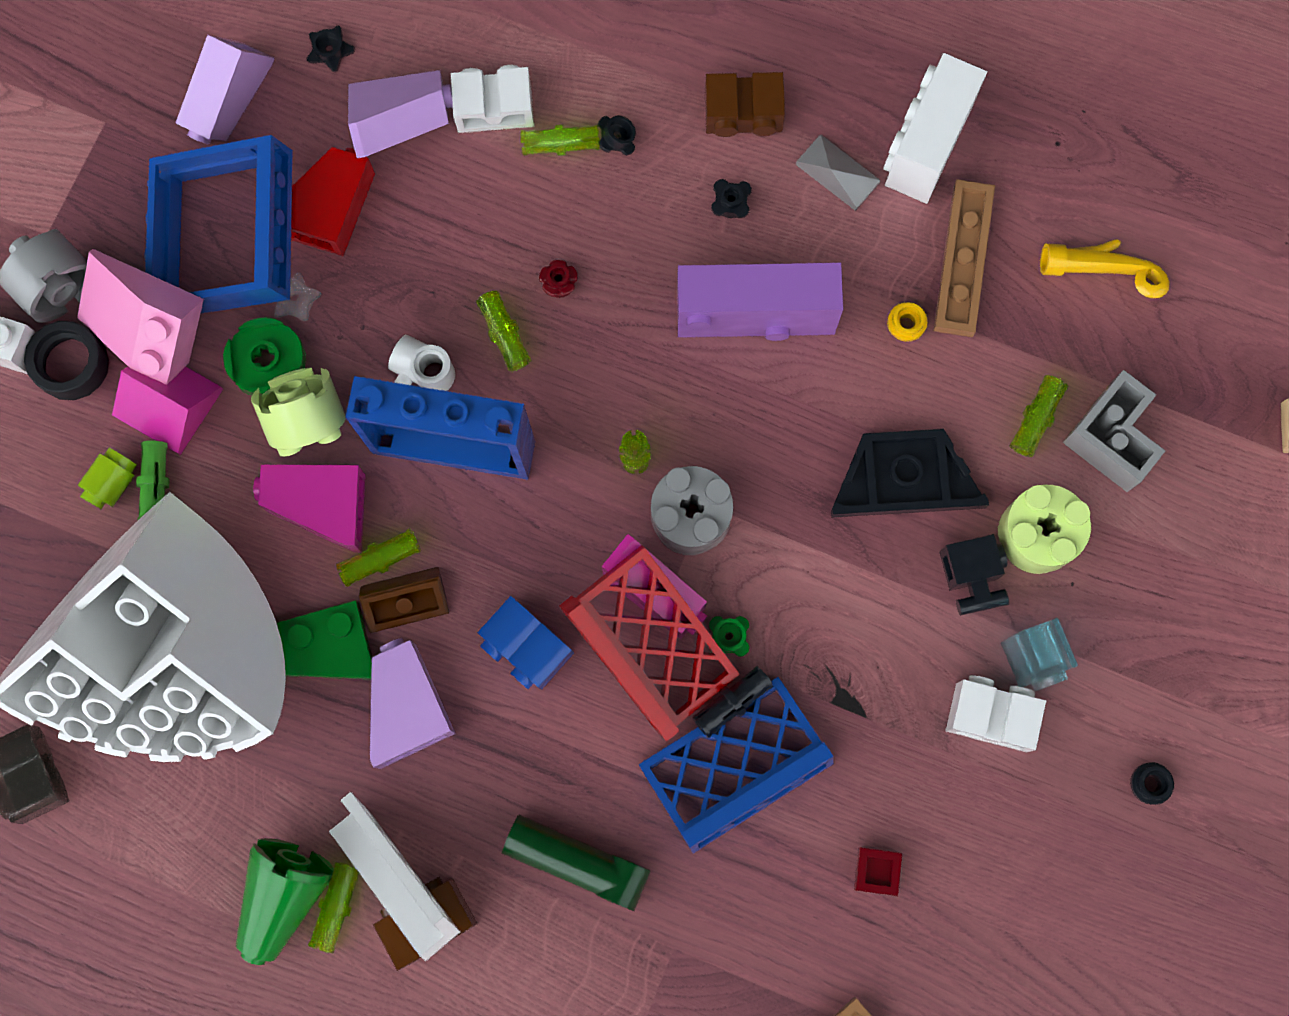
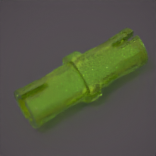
(560, 140)
(503, 330)
(1038, 416)
(628, 445)
(378, 557)
(334, 908)

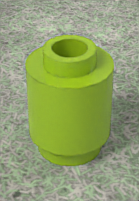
(107, 479)

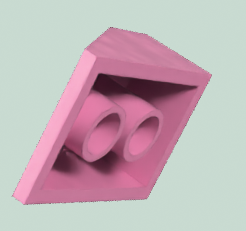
(139, 316)

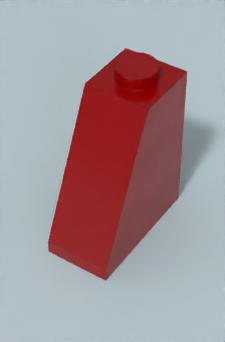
(330, 200)

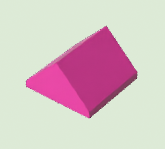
(165, 411)

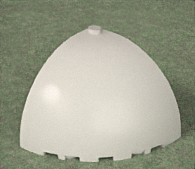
(156, 648)

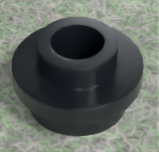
(1164, 780)

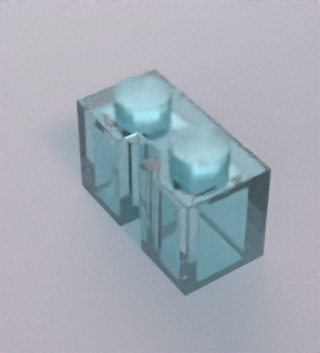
(1040, 655)

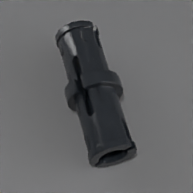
(732, 701)

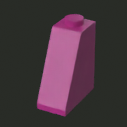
(317, 499)
(639, 577)

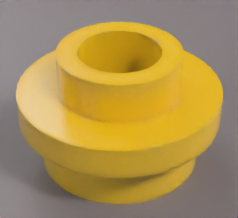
(910, 311)

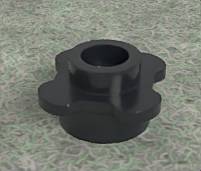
(623, 129)
(726, 208)

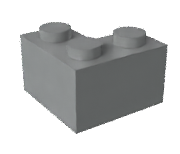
(1109, 439)

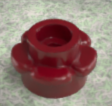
(558, 288)

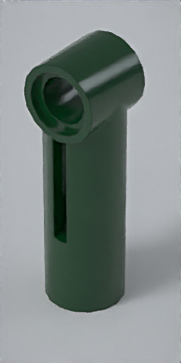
(576, 862)

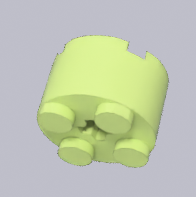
(299, 410)
(1065, 519)

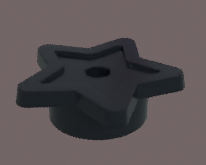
(323, 39)

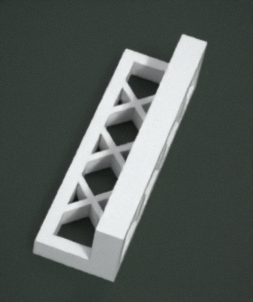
(393, 880)

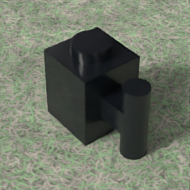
(972, 566)

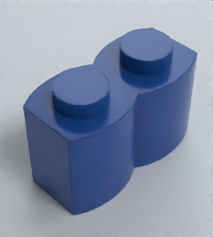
(525, 644)

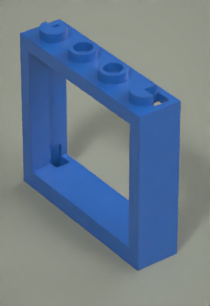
(272, 219)
(442, 427)

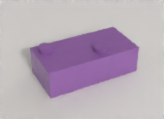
(759, 300)

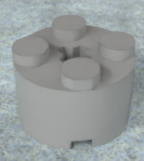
(43, 274)
(679, 490)

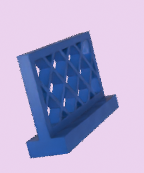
(755, 795)

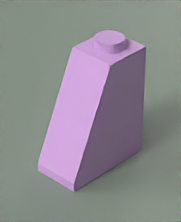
(221, 88)
(396, 110)
(403, 705)

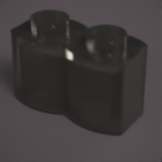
(28, 776)

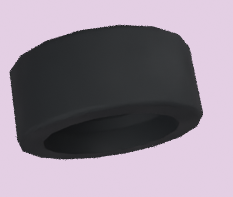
(48, 338)

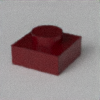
(878, 871)

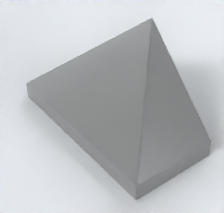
(838, 172)

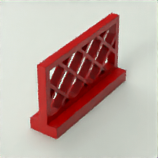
(617, 656)

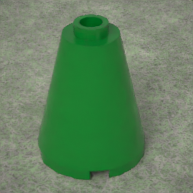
(277, 897)

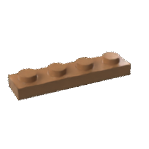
(964, 258)

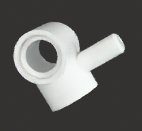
(413, 356)

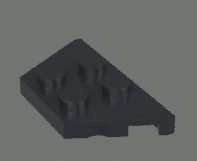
(906, 475)

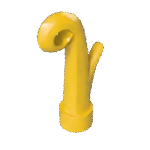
(1059, 259)

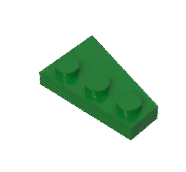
(327, 644)

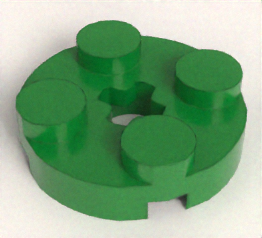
(248, 344)

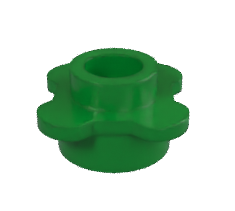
(737, 627)

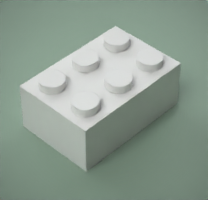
(932, 127)

